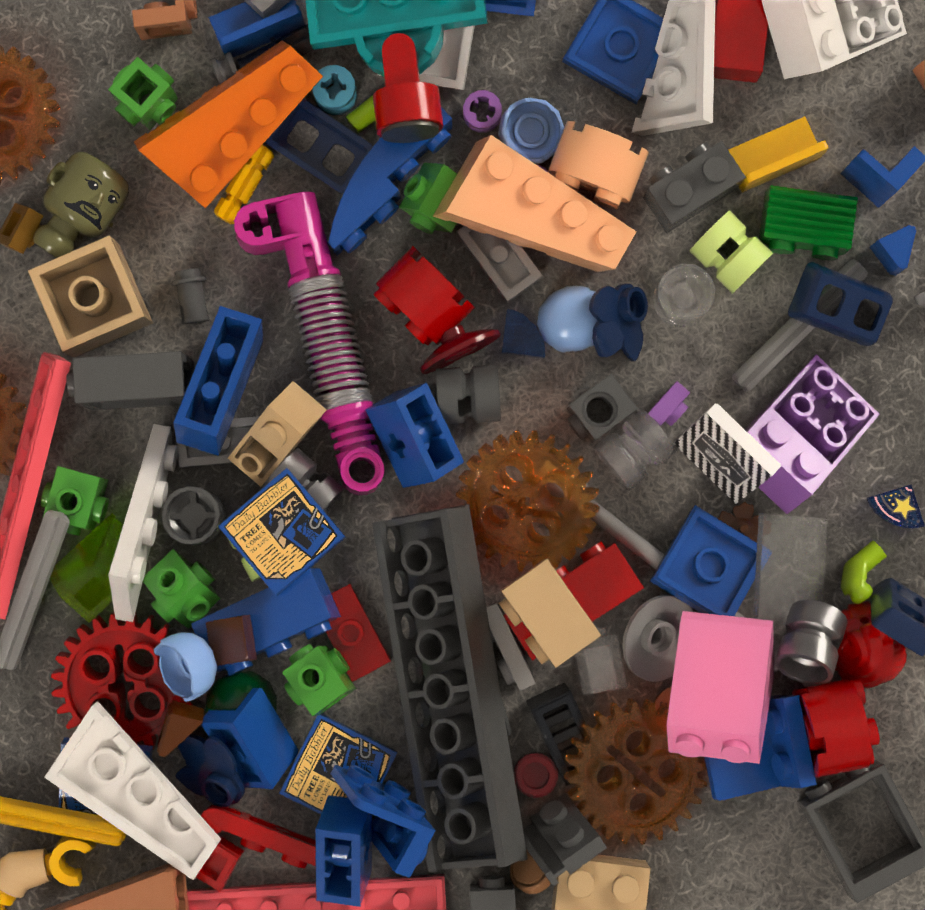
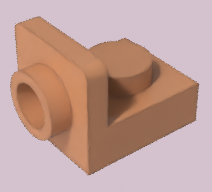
(165, 20)

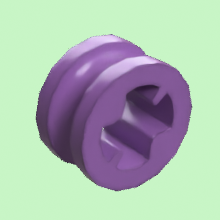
(493, 105)

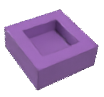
(670, 405)

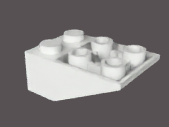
(827, 32)

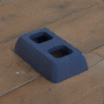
(330, 134)
(842, 322)
(899, 614)

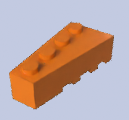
(229, 123)

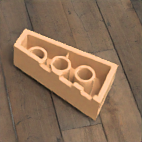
(529, 207)

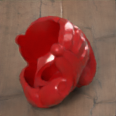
(868, 651)

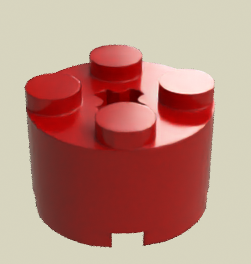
(422, 296)
(838, 726)

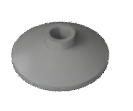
(653, 637)

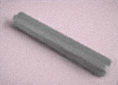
(791, 334)
(32, 588)

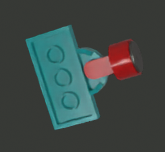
(398, 43)

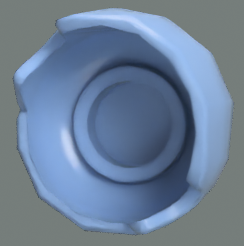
(531, 129)
(566, 319)
(186, 664)

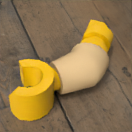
(35, 867)

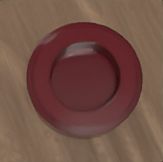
(535, 775)

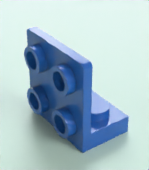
(783, 759)

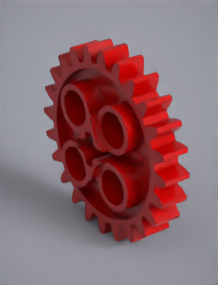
(85, 685)

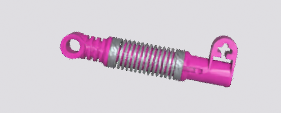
(316, 293)

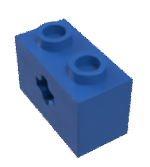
(415, 435)
(343, 852)

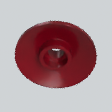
(456, 345)

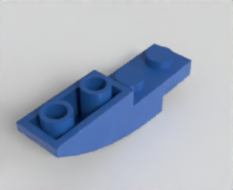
(371, 189)

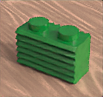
(807, 222)

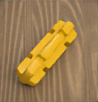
(243, 185)

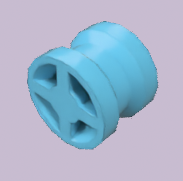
(335, 99)

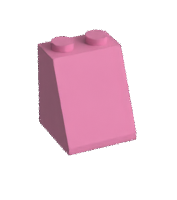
(721, 687)

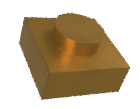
(19, 228)

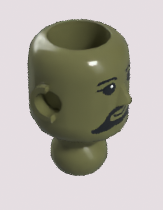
(82, 199)

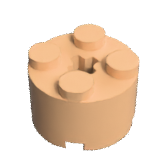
(598, 163)

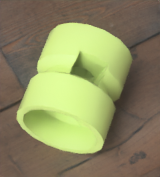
(741, 262)

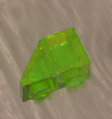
(83, 573)

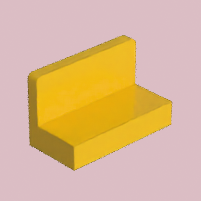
(777, 153)

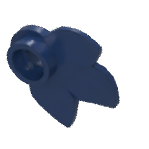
(618, 320)
(210, 770)

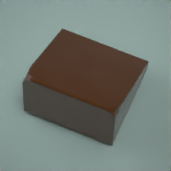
(232, 639)
(178, 725)

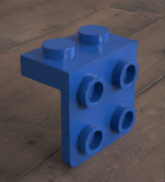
(399, 824)

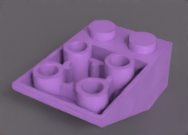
(809, 431)

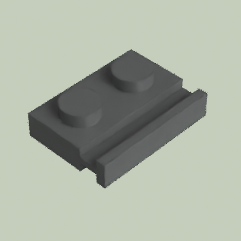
(561, 838)

